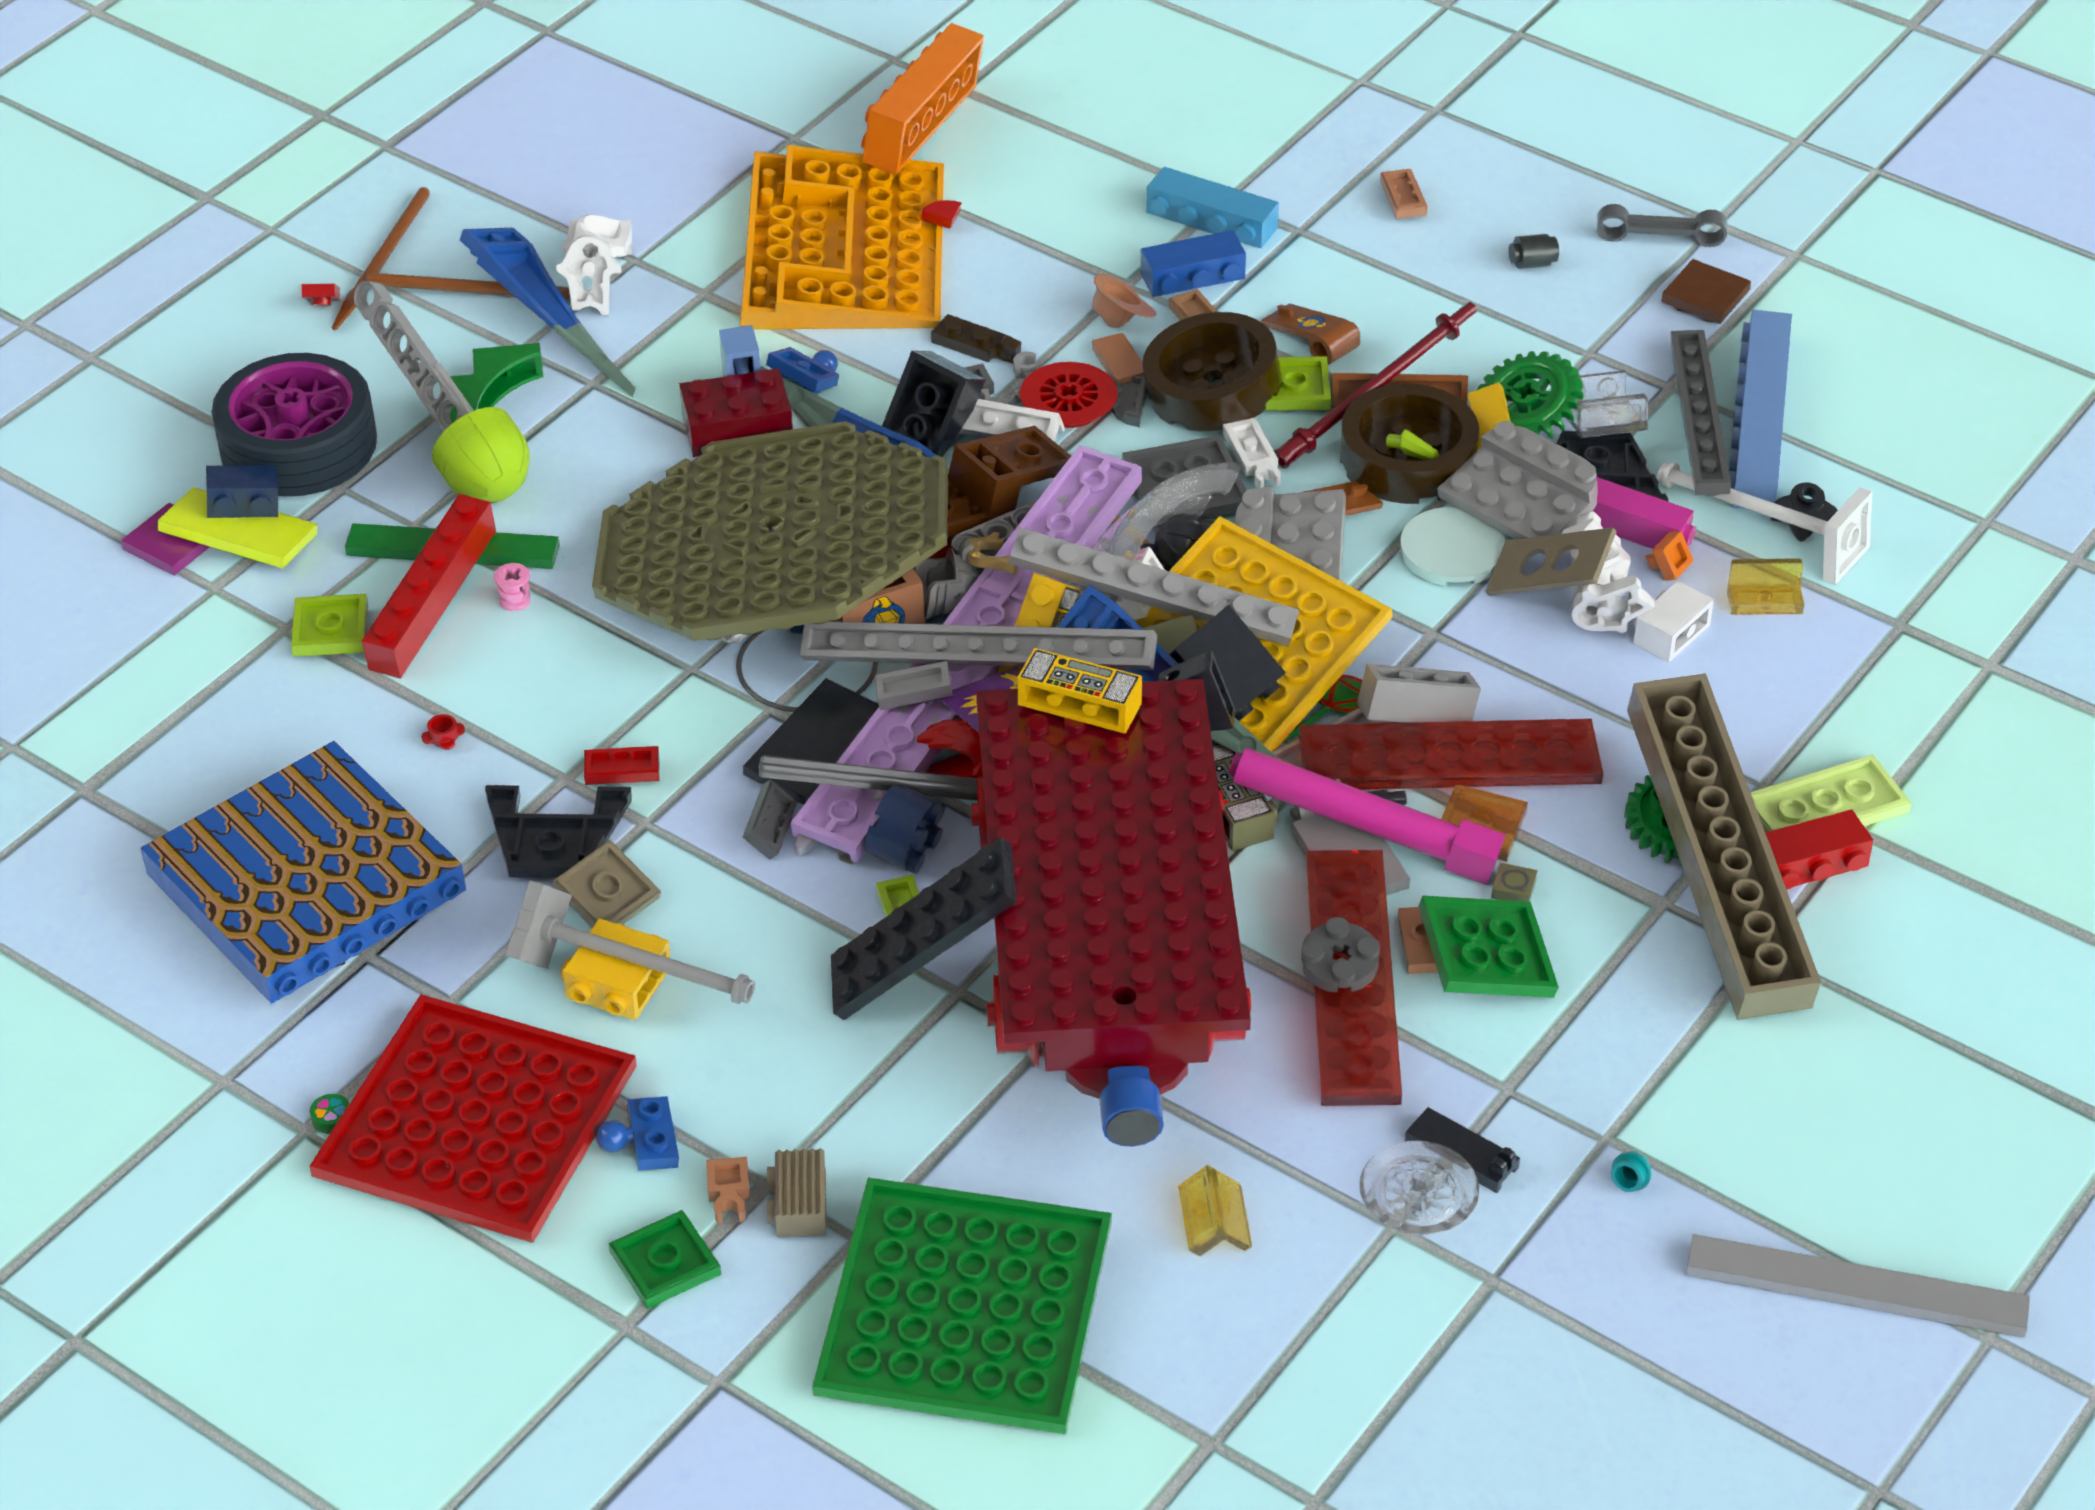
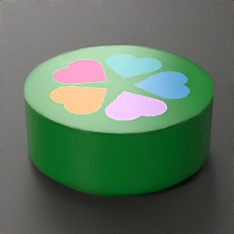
(327, 1111)

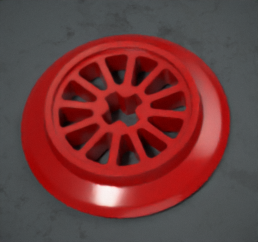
(1071, 389)

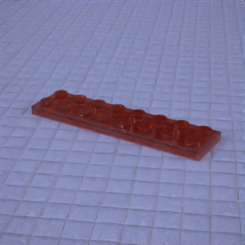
(1454, 753)
(1355, 1027)

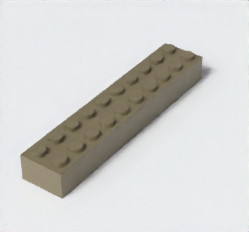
(1723, 847)

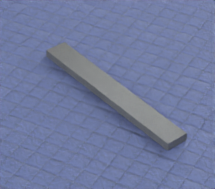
(1859, 1285)

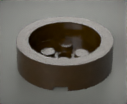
(1206, 345)
(1424, 411)

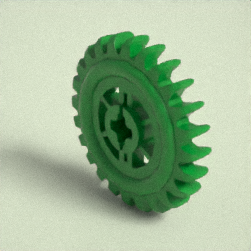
(1531, 403)

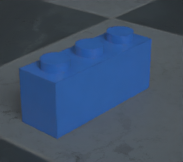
(1193, 263)

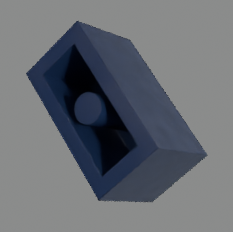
(242, 491)

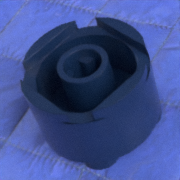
(905, 828)

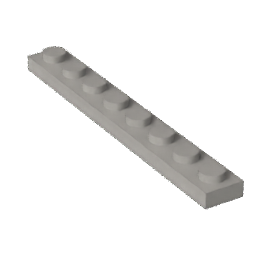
(1149, 584)

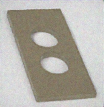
(1592, 548)

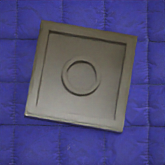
(607, 886)

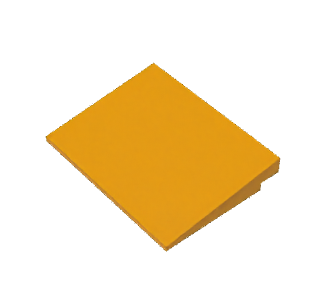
(841, 243)

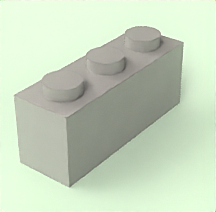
(1417, 695)

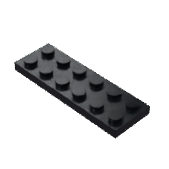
(923, 928)

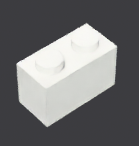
(1674, 621)

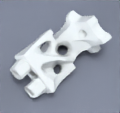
(591, 252)
(1600, 604)

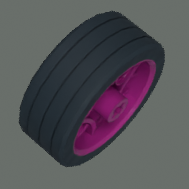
(298, 415)

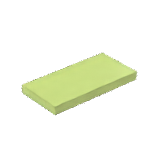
(1847, 786)

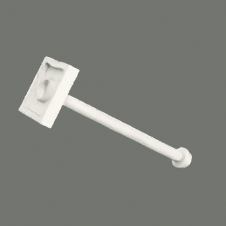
(1844, 534)

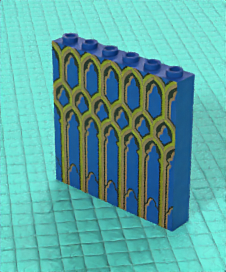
(303, 870)

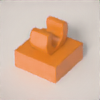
(1670, 556)

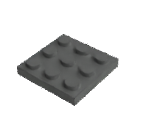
(1172, 459)

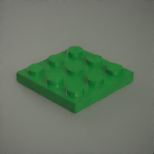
(1487, 946)

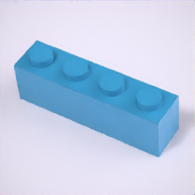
(1212, 206)

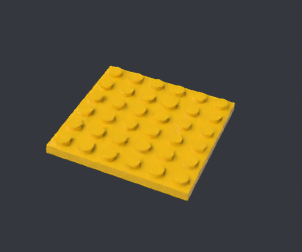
(1328, 633)

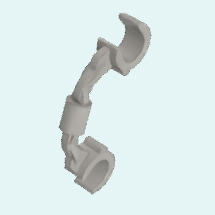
(1023, 365)

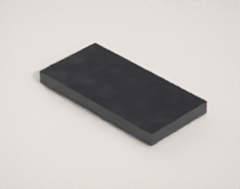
(816, 732)

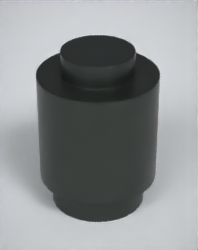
(1534, 251)

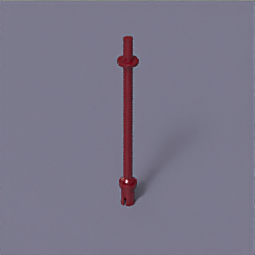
(1305, 439)

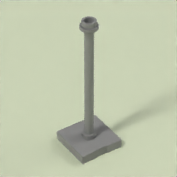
(542, 924)

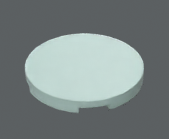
(1450, 546)

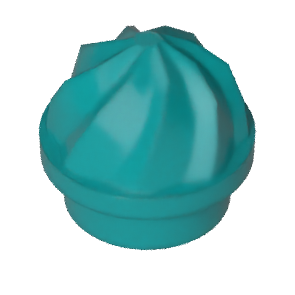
(1631, 1171)

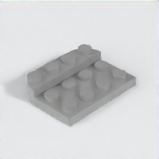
(1522, 484)
(1299, 523)

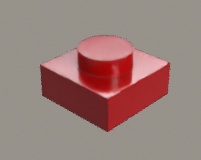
(321, 293)

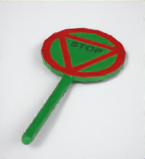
(1339, 699)

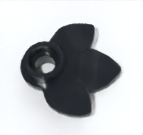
(1815, 507)

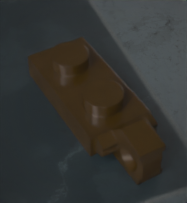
(975, 340)

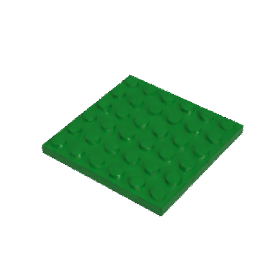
(964, 1305)

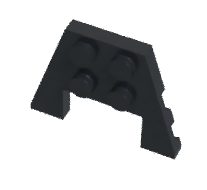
(1615, 460)
(552, 842)

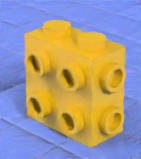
(612, 982)

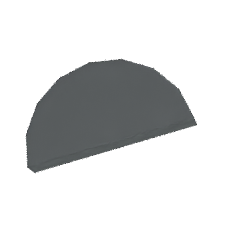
(1131, 401)

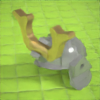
(951, 577)

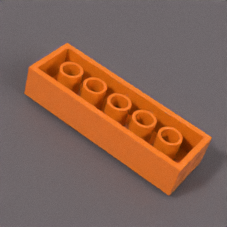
(922, 98)

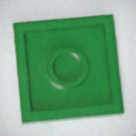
(664, 1259)

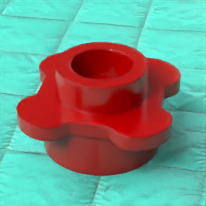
(442, 731)

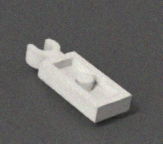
(1252, 451)

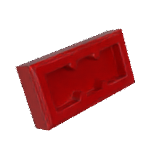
(621, 765)

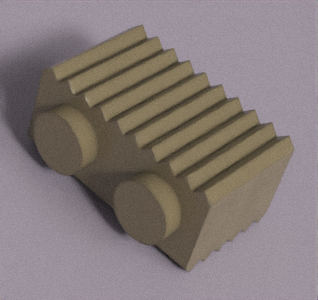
(799, 1193)

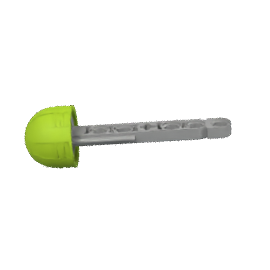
(479, 451)

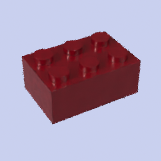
(734, 407)

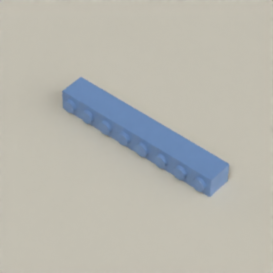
(1761, 403)

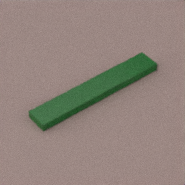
(407, 543)

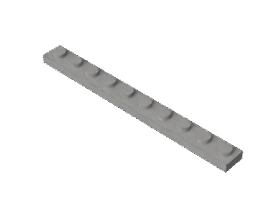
(975, 644)

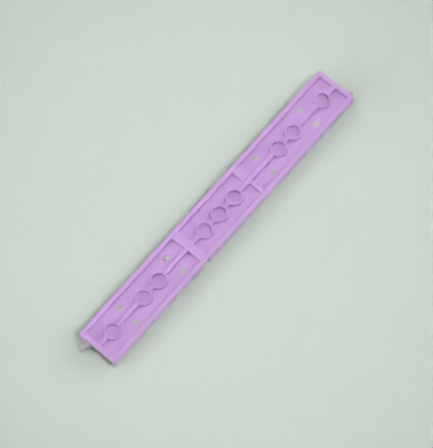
(1072, 508)

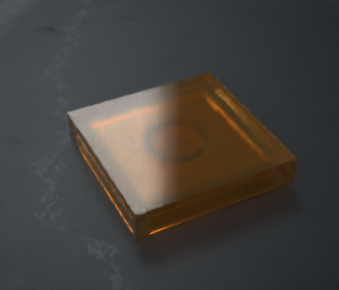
(1488, 810)

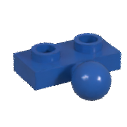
(812, 373)
(649, 1131)

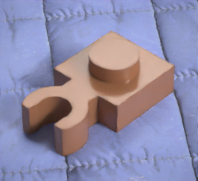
(728, 1186)

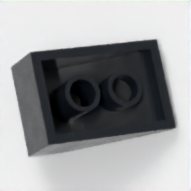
(933, 400)

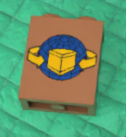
(892, 605)

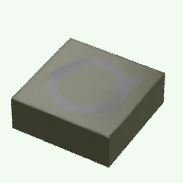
(1514, 883)

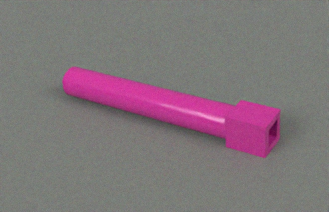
(1466, 848)

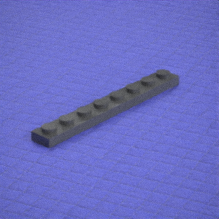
(1700, 413)

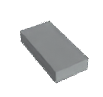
(913, 685)

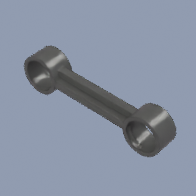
(1662, 225)

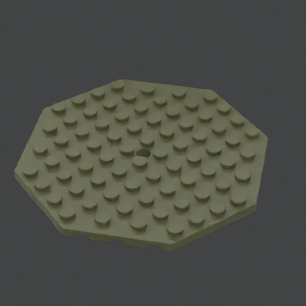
(842, 518)

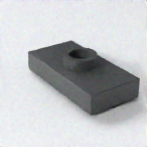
(770, 819)

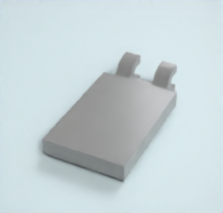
(1323, 833)

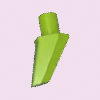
(1411, 445)

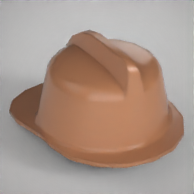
(1118, 301)

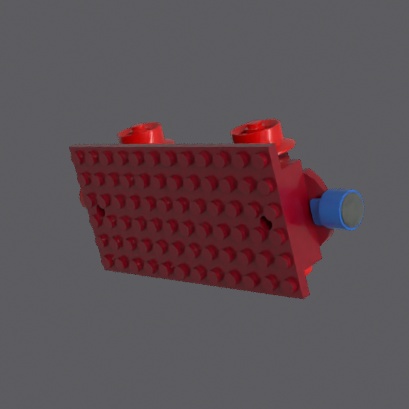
(1122, 896)

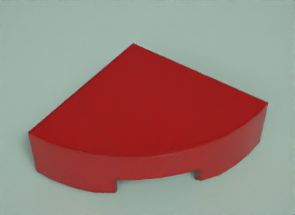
(941, 212)

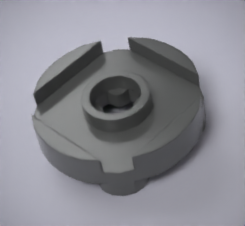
(1344, 938)

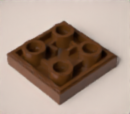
(1706, 291)

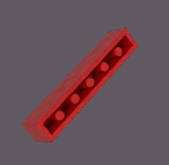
(429, 586)

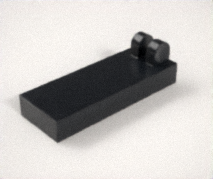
(1489, 1161)

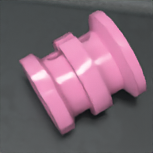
(513, 586)

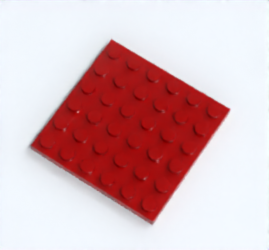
(474, 1117)

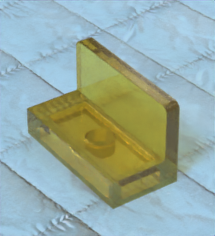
(1765, 586)
(1213, 1211)

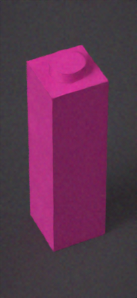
(1641, 516)

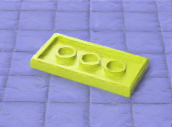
(257, 538)

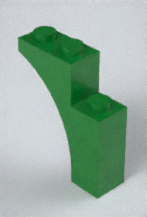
(498, 373)

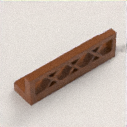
(1347, 383)

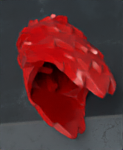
(956, 736)

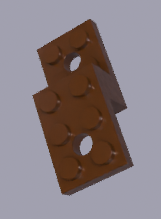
(990, 472)

